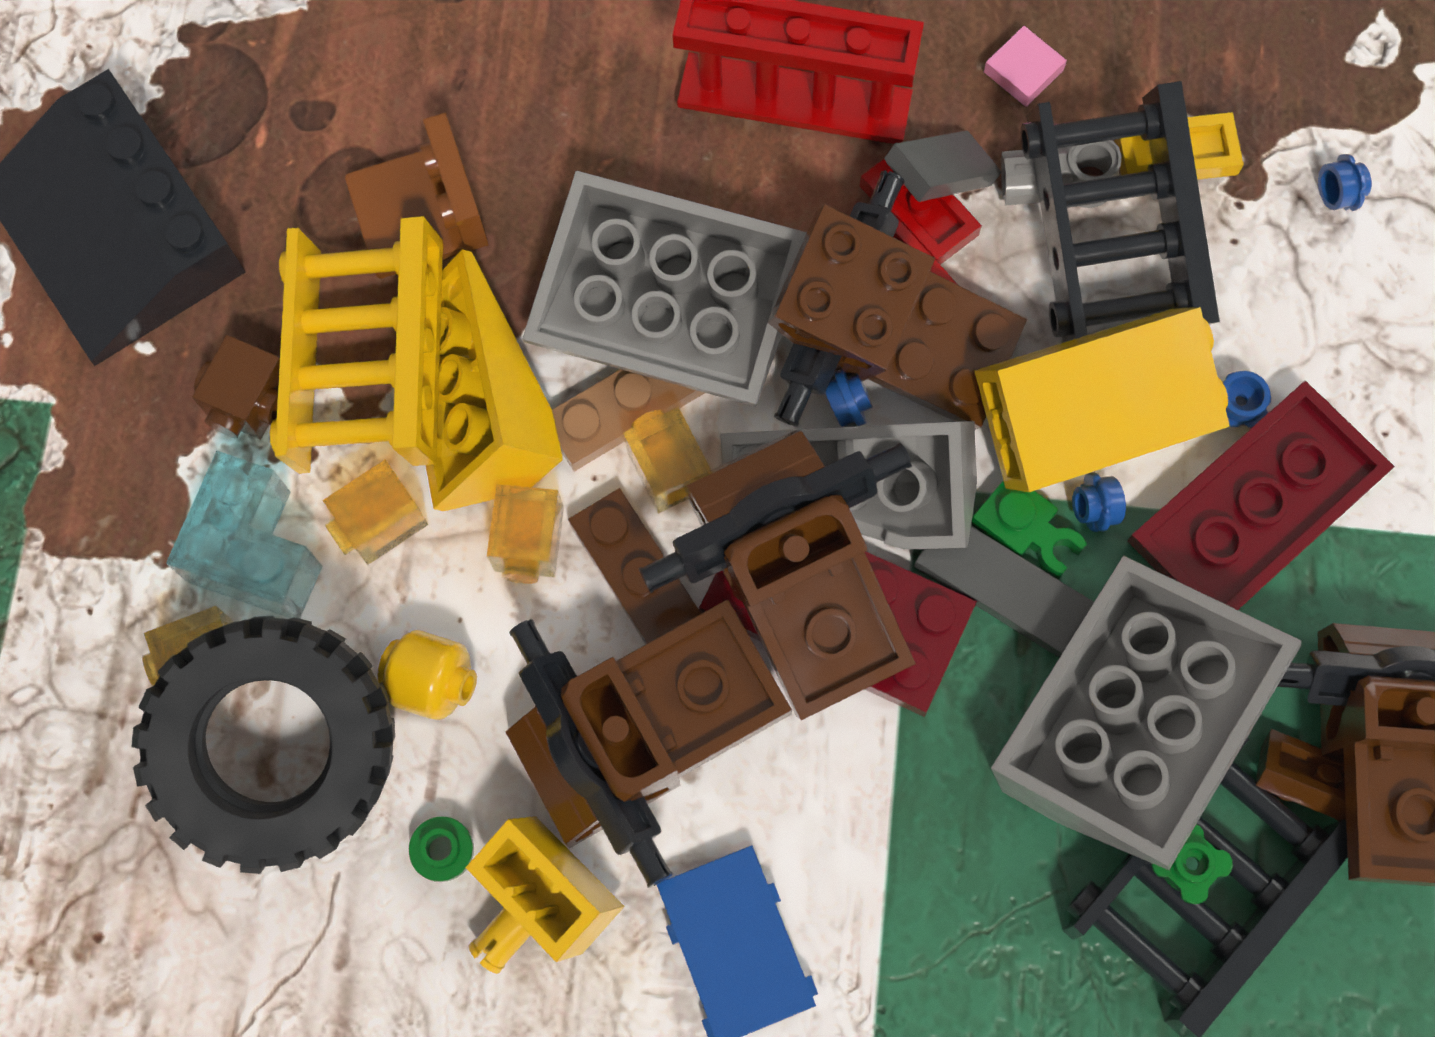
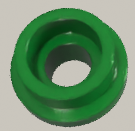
(454, 864)

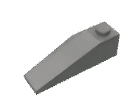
(913, 508)

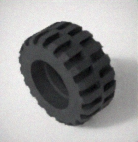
(212, 813)

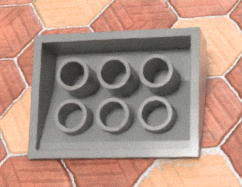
(663, 288)
(1143, 713)

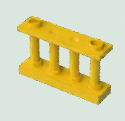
(410, 371)

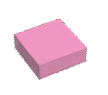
(1025, 66)

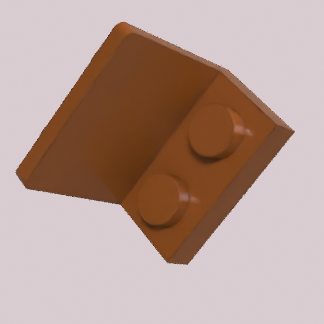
(419, 185)

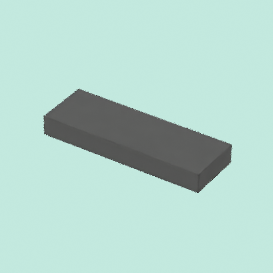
(1009, 590)

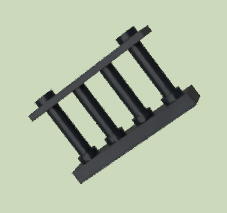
(1168, 179)
(1237, 947)

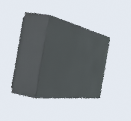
(942, 165)

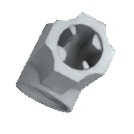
(1019, 176)

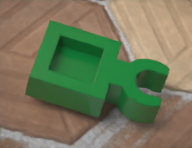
(1023, 522)

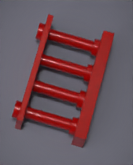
(804, 38)

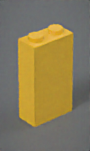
(1103, 398)

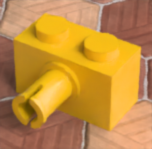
(542, 893)

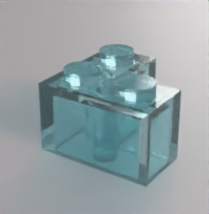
(231, 544)

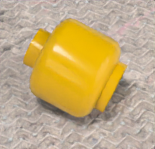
(427, 674)

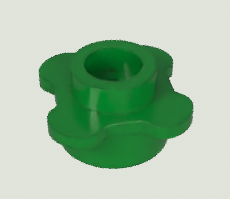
(1195, 883)

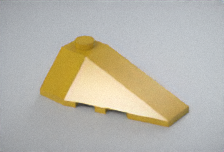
(489, 402)

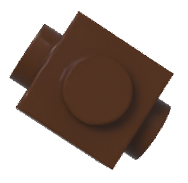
(239, 389)

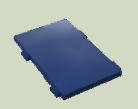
(736, 945)

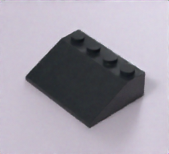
(109, 220)

